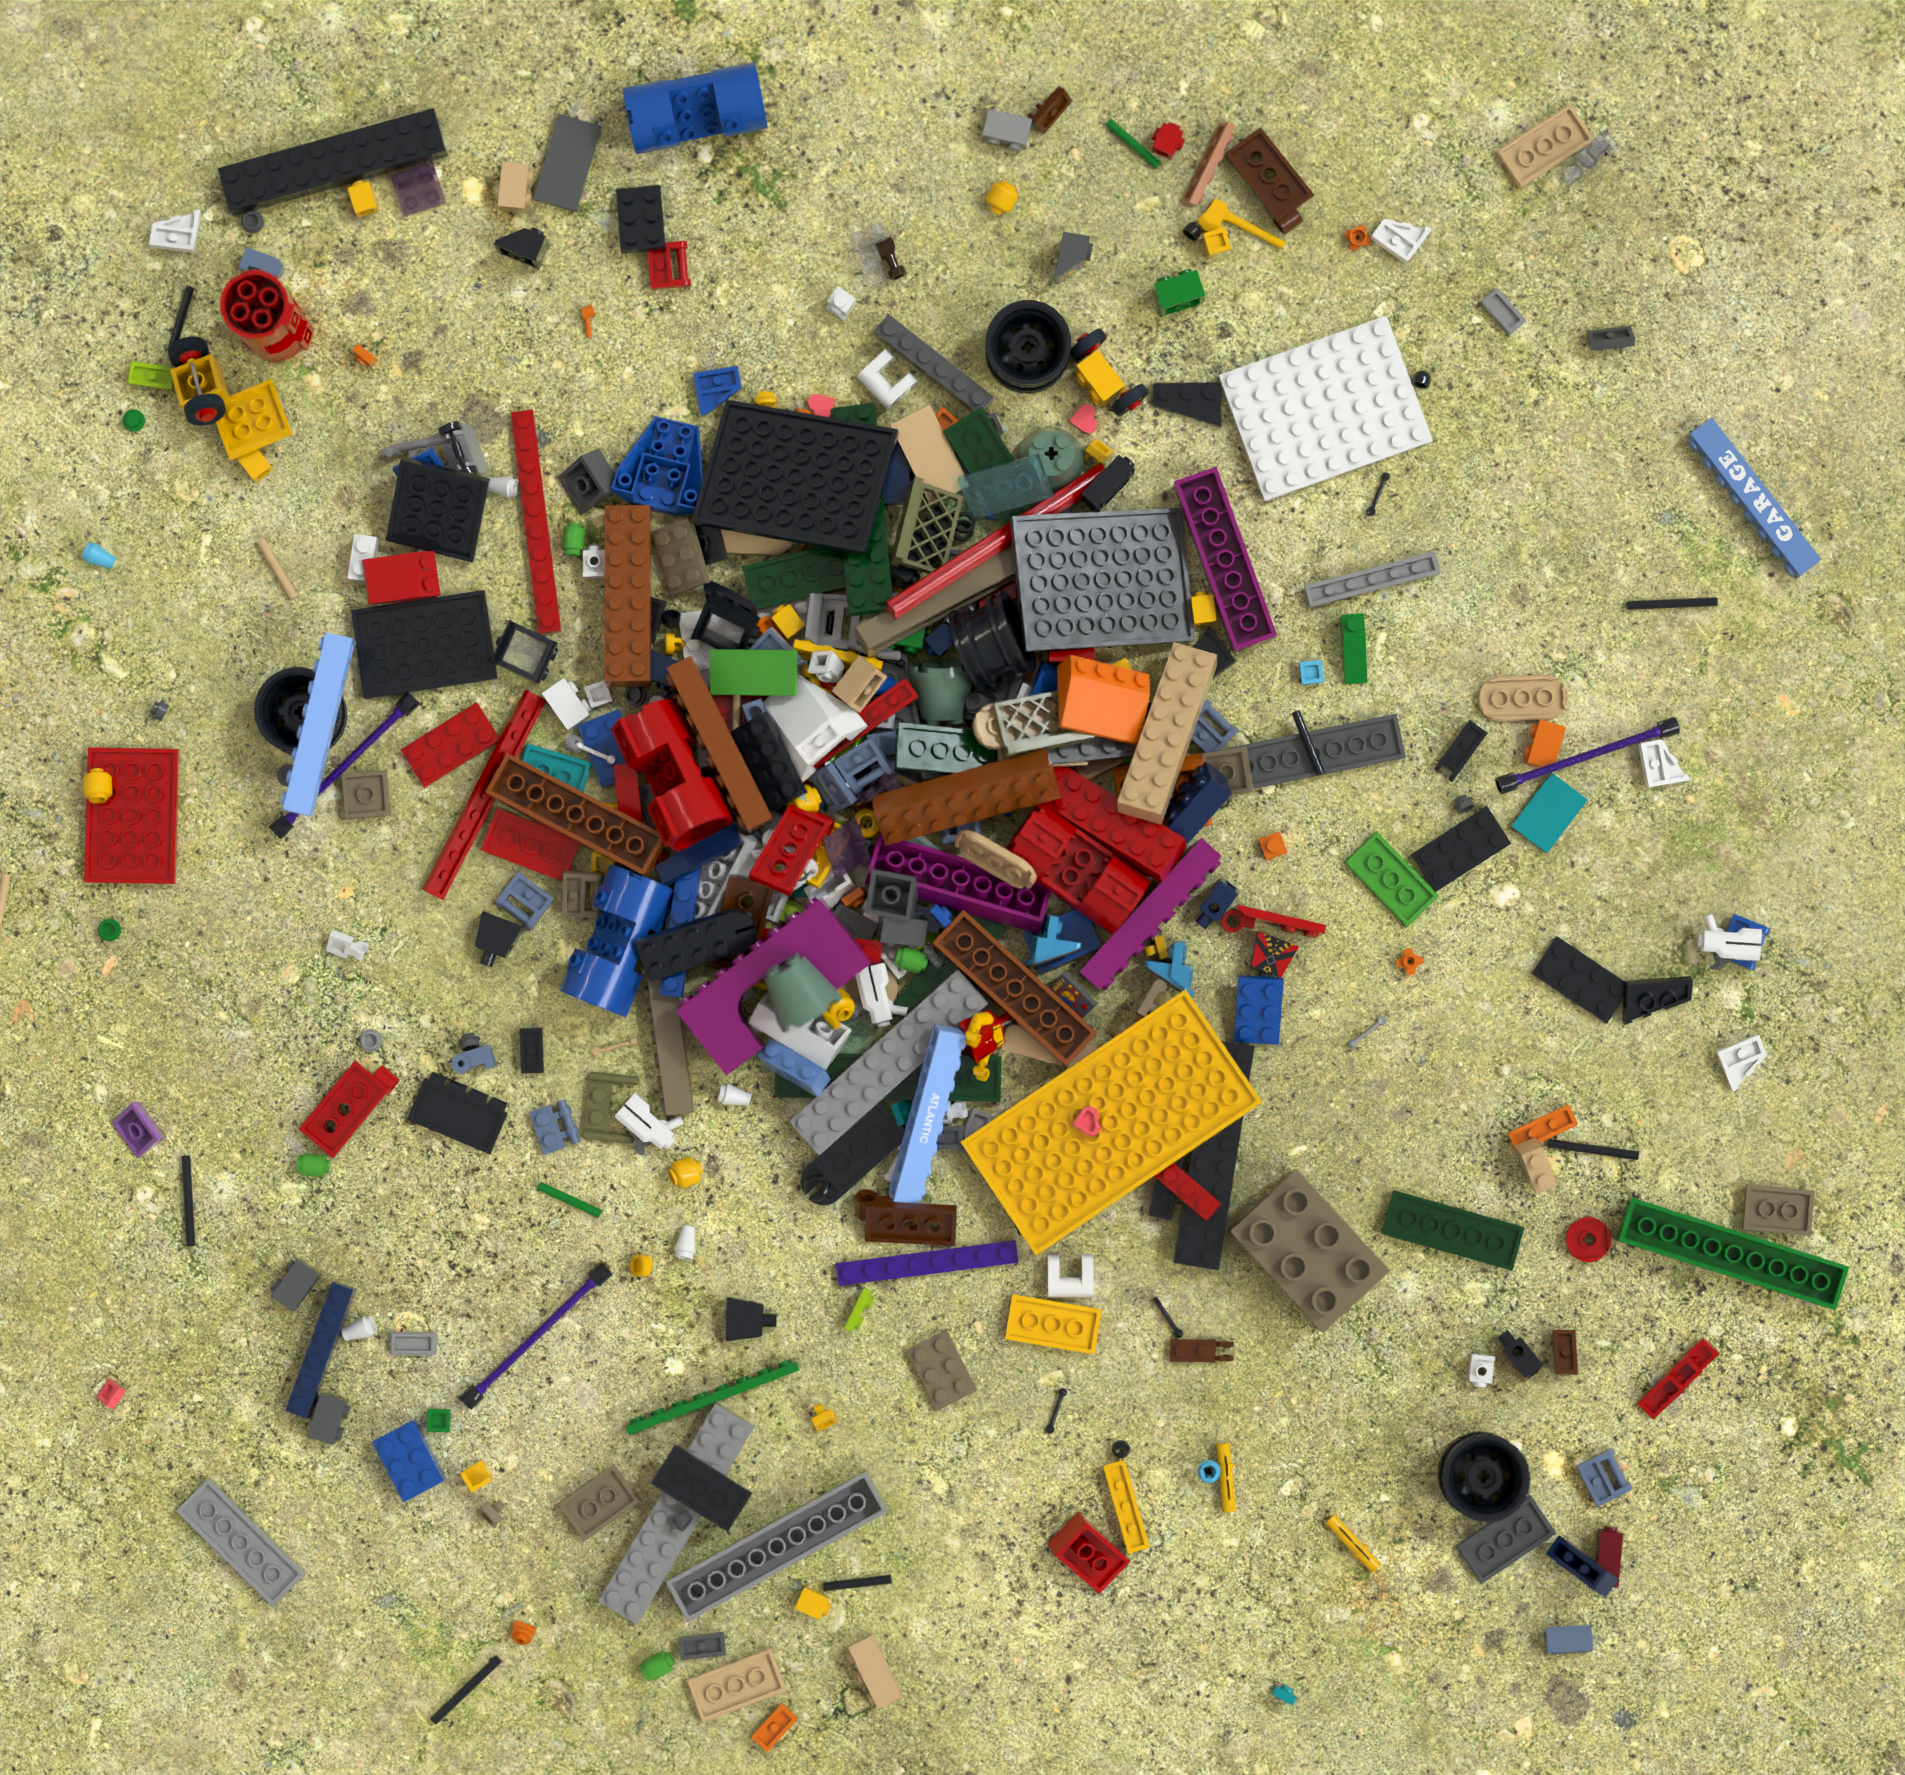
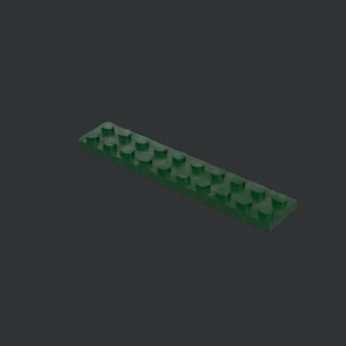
(867, 575)
(965, 1088)

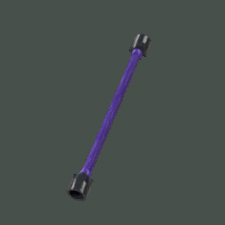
(404, 707)
(1510, 781)
(474, 1394)

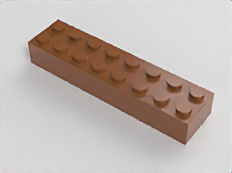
(628, 596)
(720, 745)
(966, 796)
(576, 815)
(1014, 989)

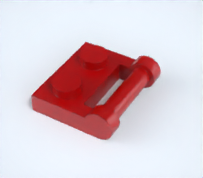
(661, 268)

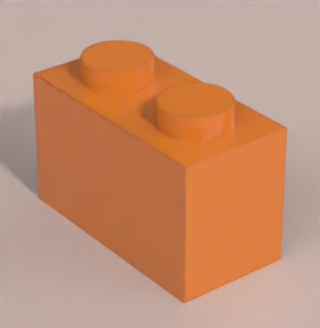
(1544, 744)

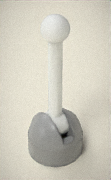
(576, 744)

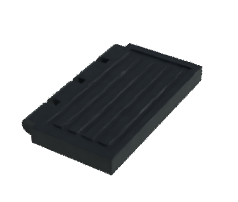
(458, 1115)

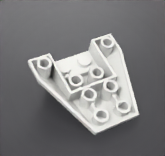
(811, 724)

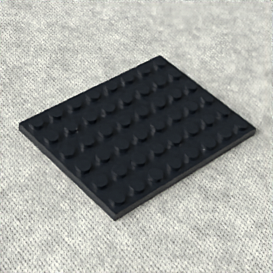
(795, 477)

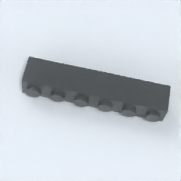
(932, 365)

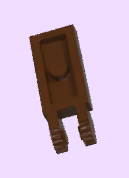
(1198, 1350)

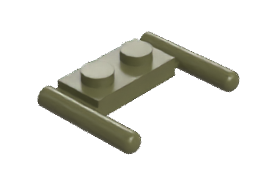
(599, 1107)

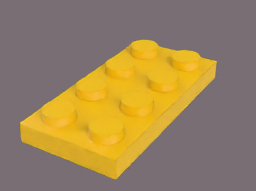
(1053, 1324)

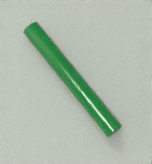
(1131, 142)
(568, 1199)

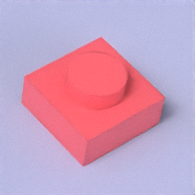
(111, 1393)

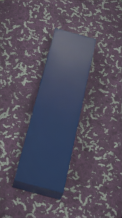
(699, 854)

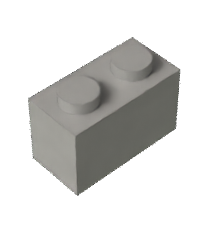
(1006, 130)

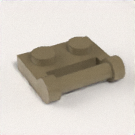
(575, 893)
(1148, 1004)

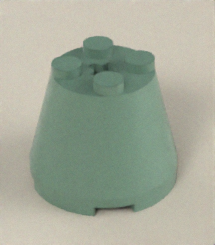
(1067, 454)
(941, 689)
(799, 992)

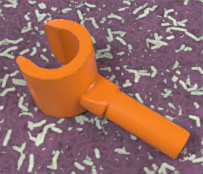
(587, 313)

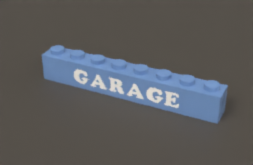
(1753, 498)

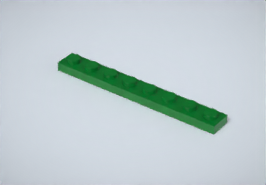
(721, 1392)

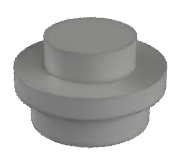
(370, 1040)

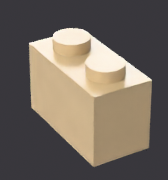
(515, 187)
(859, 683)
(1535, 1165)

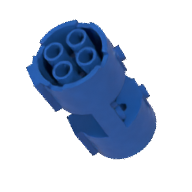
(695, 107)
(605, 970)

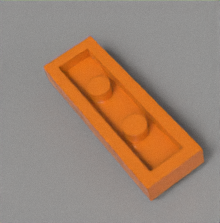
(1544, 1126)

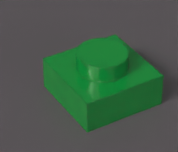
(438, 1420)

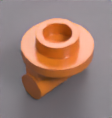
(522, 1633)

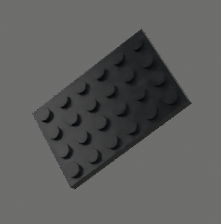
(424, 644)

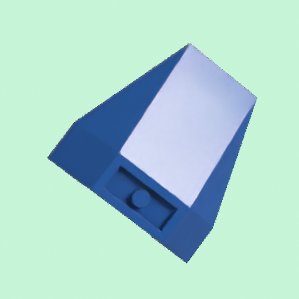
(663, 468)

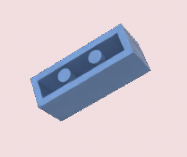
(794, 1067)

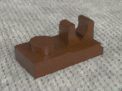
(1051, 110)
(1565, 1352)

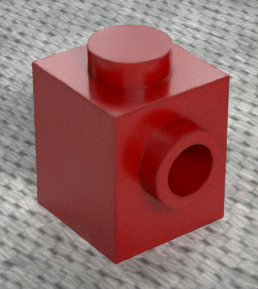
(1167, 140)

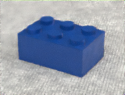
(409, 1460)

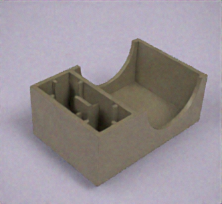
(1308, 1250)

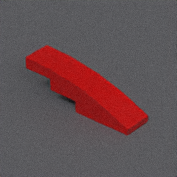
(628, 792)
(1678, 1378)

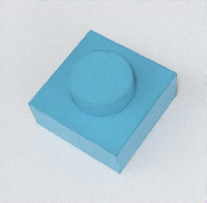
(1311, 672)

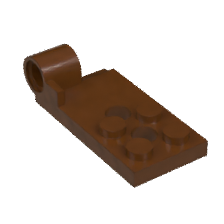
(1280, 195)
(735, 890)
(887, 1220)

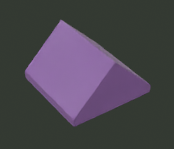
(138, 1129)

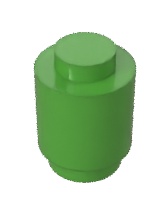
(573, 539)
(910, 959)
(313, 1165)
(657, 1665)

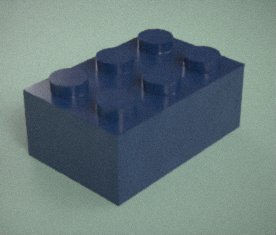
(1197, 801)

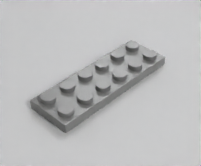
(241, 1542)

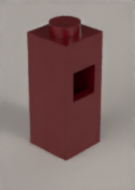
(1609, 1550)

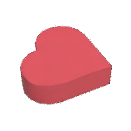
(821, 405)
(1084, 419)
(1088, 1122)

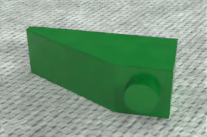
(1353, 648)

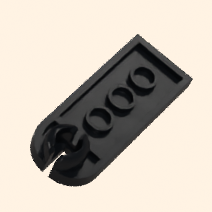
(696, 943)
(852, 1155)

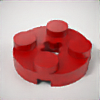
(1597, 1248)

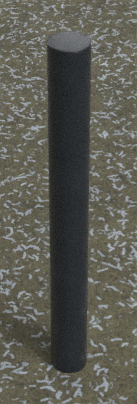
(1672, 603)
(1593, 1149)
(188, 1200)
(466, 1689)

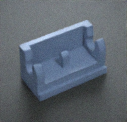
(1568, 1640)

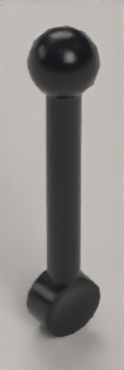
(1371, 510)
(900, 663)
(1178, 1332)
(1050, 1427)

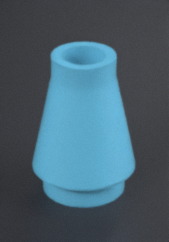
(98, 556)
(1213, 1476)

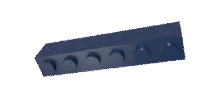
(320, 1349)

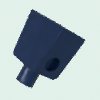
(1223, 895)

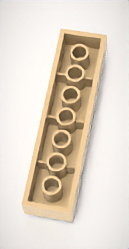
(1167, 733)

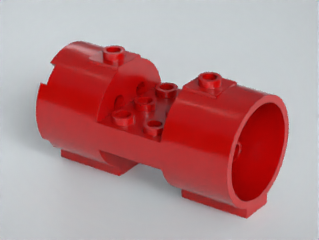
(265, 316)
(661, 747)
(1078, 868)

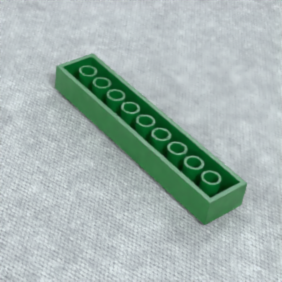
(1732, 1253)

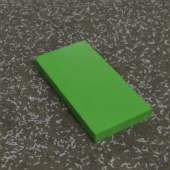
(753, 672)
(1391, 879)

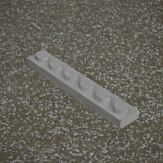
(1372, 579)

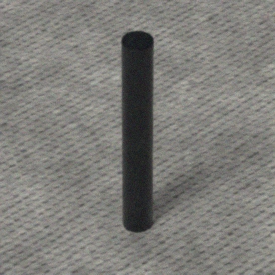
(181, 316)
(1308, 743)
(856, 1583)

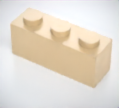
(874, 1671)

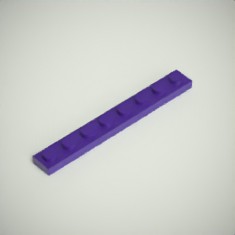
(927, 1262)

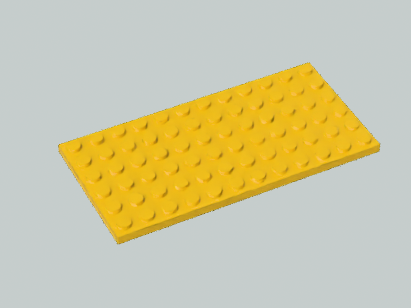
(1157, 1099)

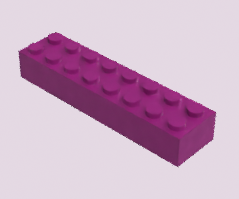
(1224, 559)
(962, 885)
(1150, 914)

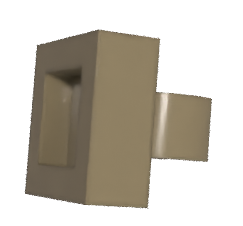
(491, 1513)

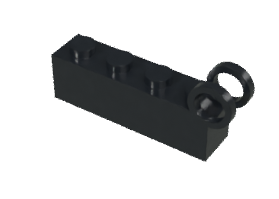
(905, 576)

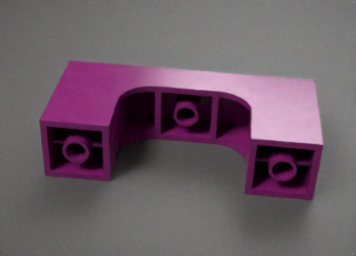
(716, 1010)

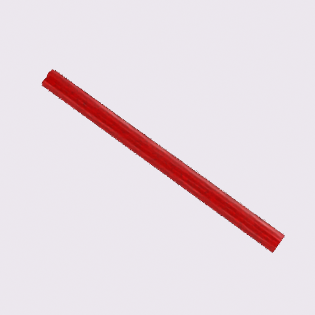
(986, 547)

